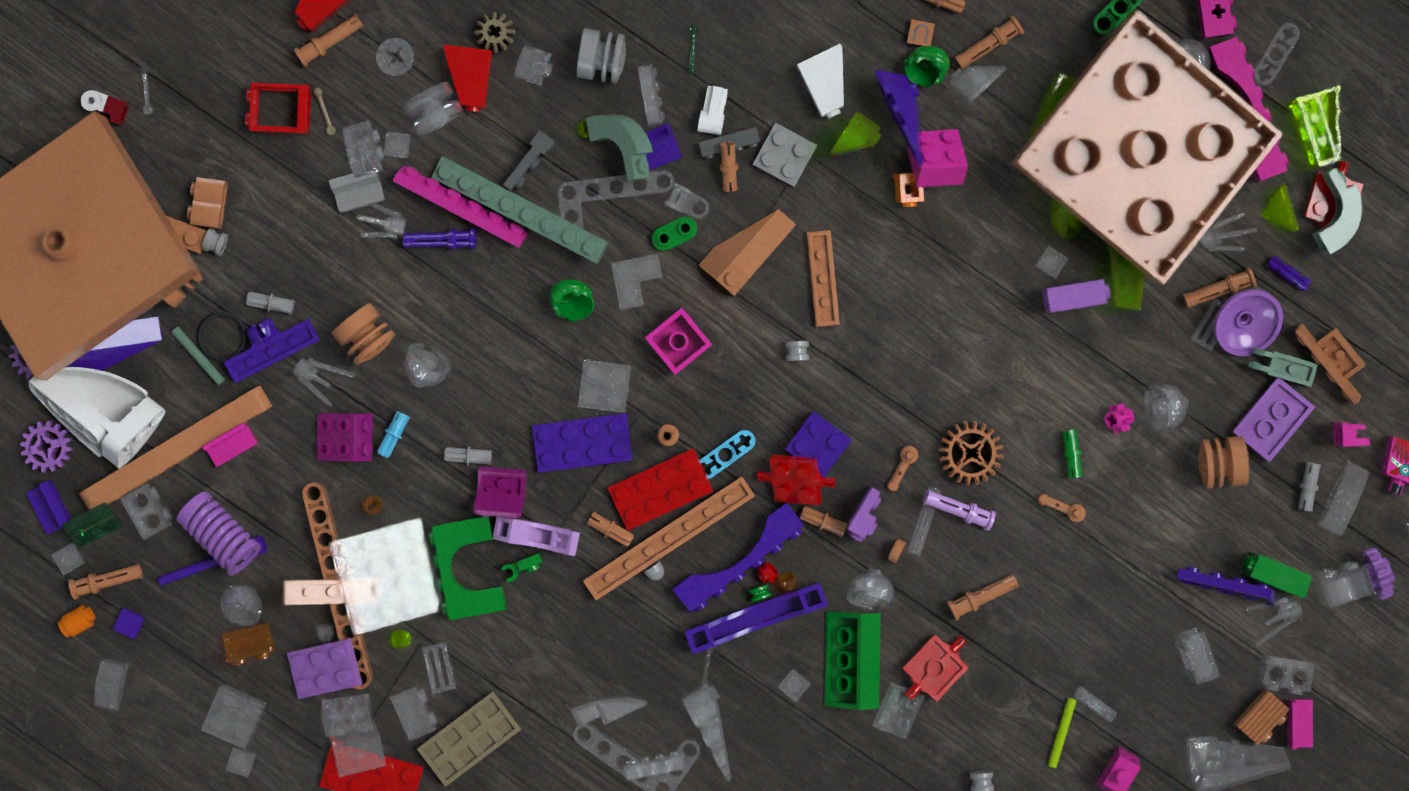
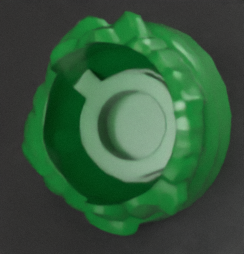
(926, 66)
(571, 300)

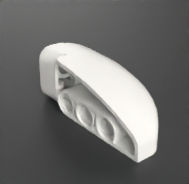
(100, 410)

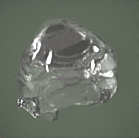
(241, 605)

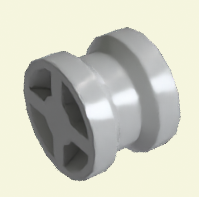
(215, 242)
(797, 350)
(981, 781)

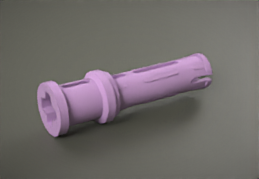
(969, 513)

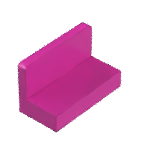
(231, 444)
(1300, 723)

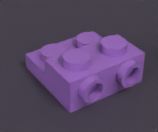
(862, 522)

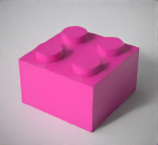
(942, 159)
(678, 341)

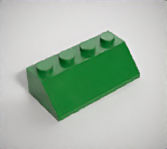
(852, 660)

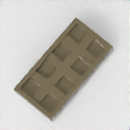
(469, 738)

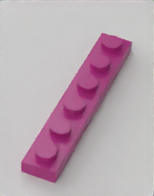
(455, 203)

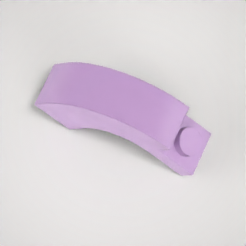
(536, 535)

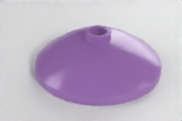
(1255, 329)

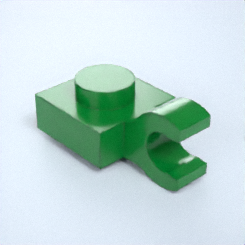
(529, 564)

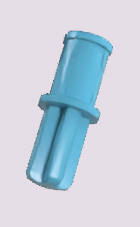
(393, 434)

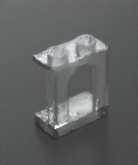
(1199, 661)

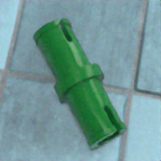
(1072, 454)

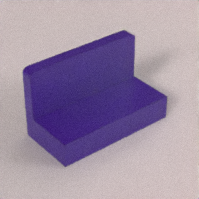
(663, 146)
(49, 506)

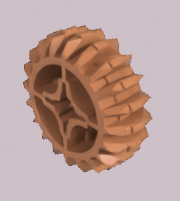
(985, 437)

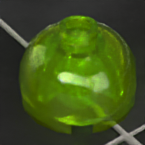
(1064, 222)

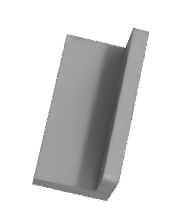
(356, 192)

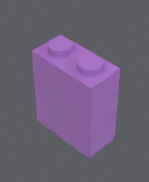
(1075, 296)

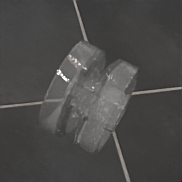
(433, 108)

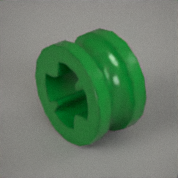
(759, 592)

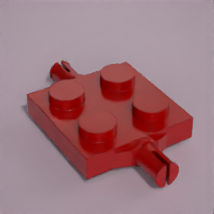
(1321, 201)
(795, 479)
(935, 668)

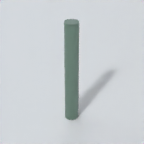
(198, 356)

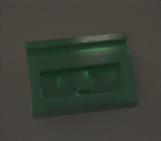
(92, 525)

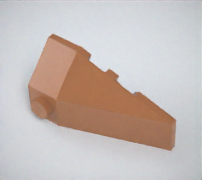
(741, 255)

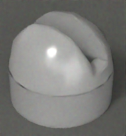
(654, 571)

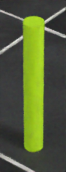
(1062, 732)

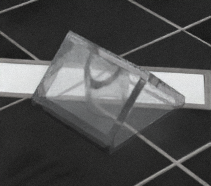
(357, 751)

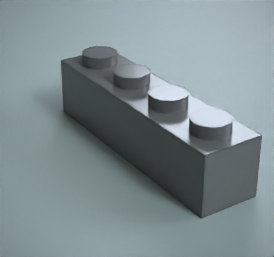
(741, 139)

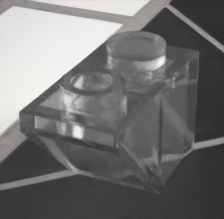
(110, 683)

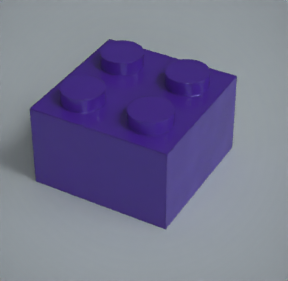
(818, 440)

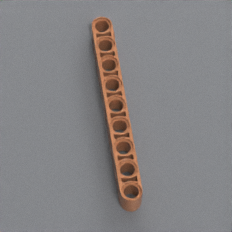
(176, 449)
(323, 553)

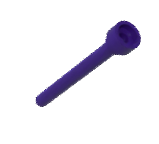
(202, 565)

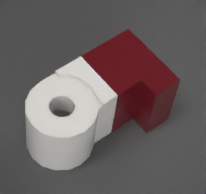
(98, 102)

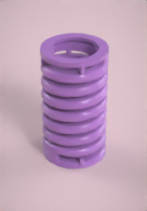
(218, 533)

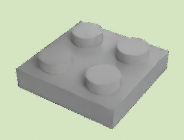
(784, 155)

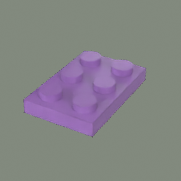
(1273, 419)
(324, 668)

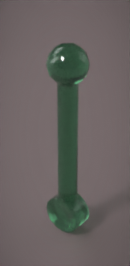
(693, 29)

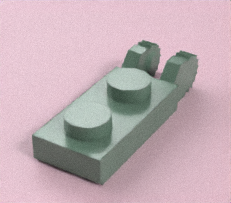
(1286, 367)

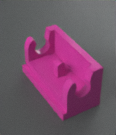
(1345, 435)

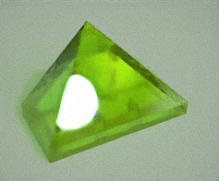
(1280, 210)

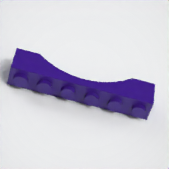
(699, 587)
(755, 617)

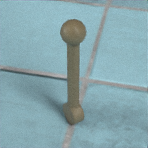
(331, 130)

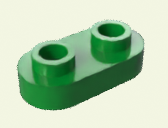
(674, 232)

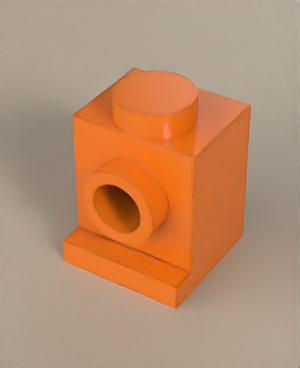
(916, 193)

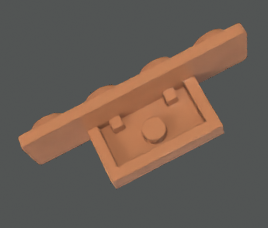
(1337, 358)

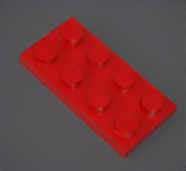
(660, 489)
(395, 776)

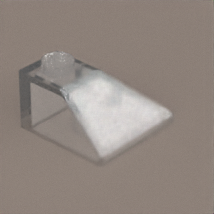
(973, 81)

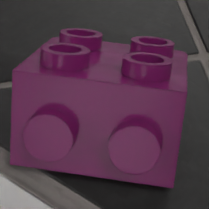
(344, 437)
(500, 492)

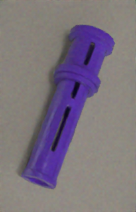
(455, 239)

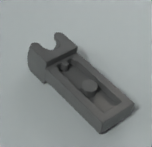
(540, 145)

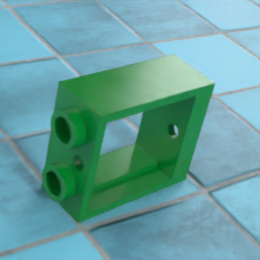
(1276, 574)

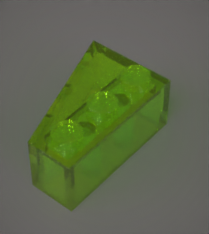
(1318, 126)

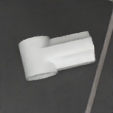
(712, 115)

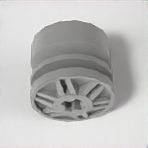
(601, 56)

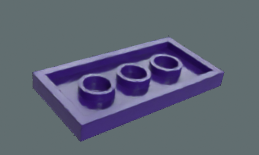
(582, 442)

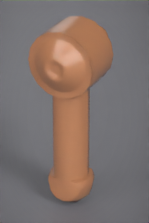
(908, 456)
(1074, 512)

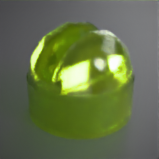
(580, 129)
(400, 639)

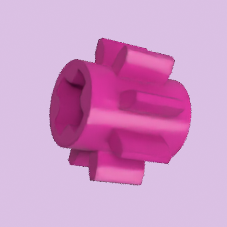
(1119, 418)

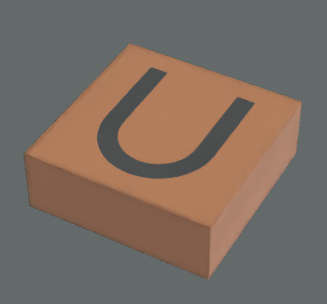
(920, 33)

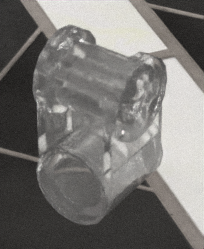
(686, 202)

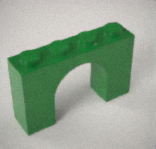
(459, 600)

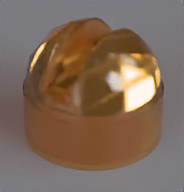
(368, 501)
(787, 581)

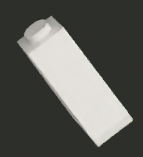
(825, 80)

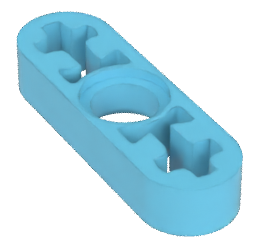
(743, 449)

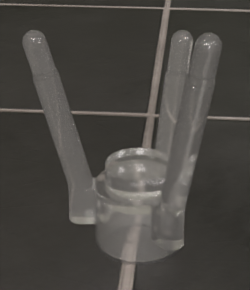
(393, 224)
(1213, 237)
(307, 372)
(1289, 611)

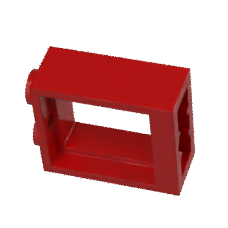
(303, 114)

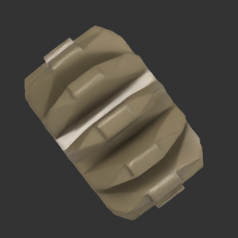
(498, 24)

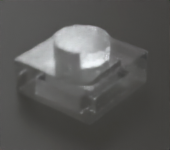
(397, 145)
(1051, 262)
(68, 559)
(794, 685)
(241, 762)

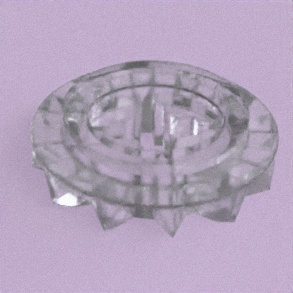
(384, 60)

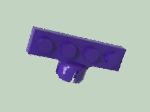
(270, 347)

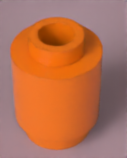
(76, 621)

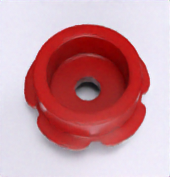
(767, 572)

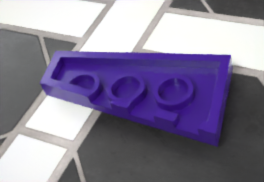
(1250, 592)

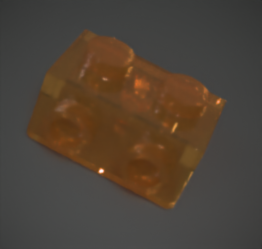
(248, 643)

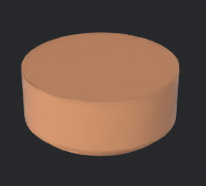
(896, 551)

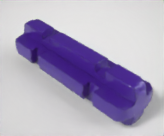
(1288, 273)

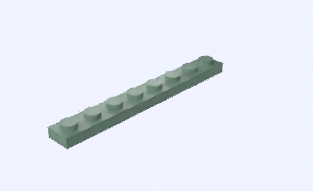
(520, 209)

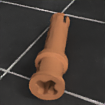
(998, 37)
(319, 45)
(1230, 284)
(675, 435)
(94, 583)
(972, 601)

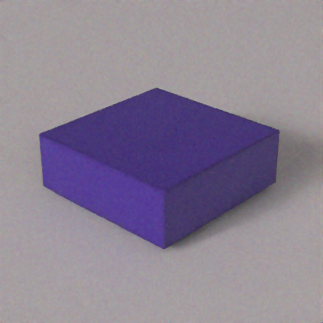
(129, 623)

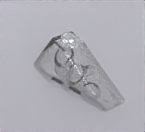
(705, 713)
(1225, 764)

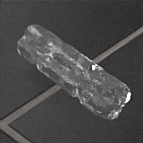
(1095, 704)

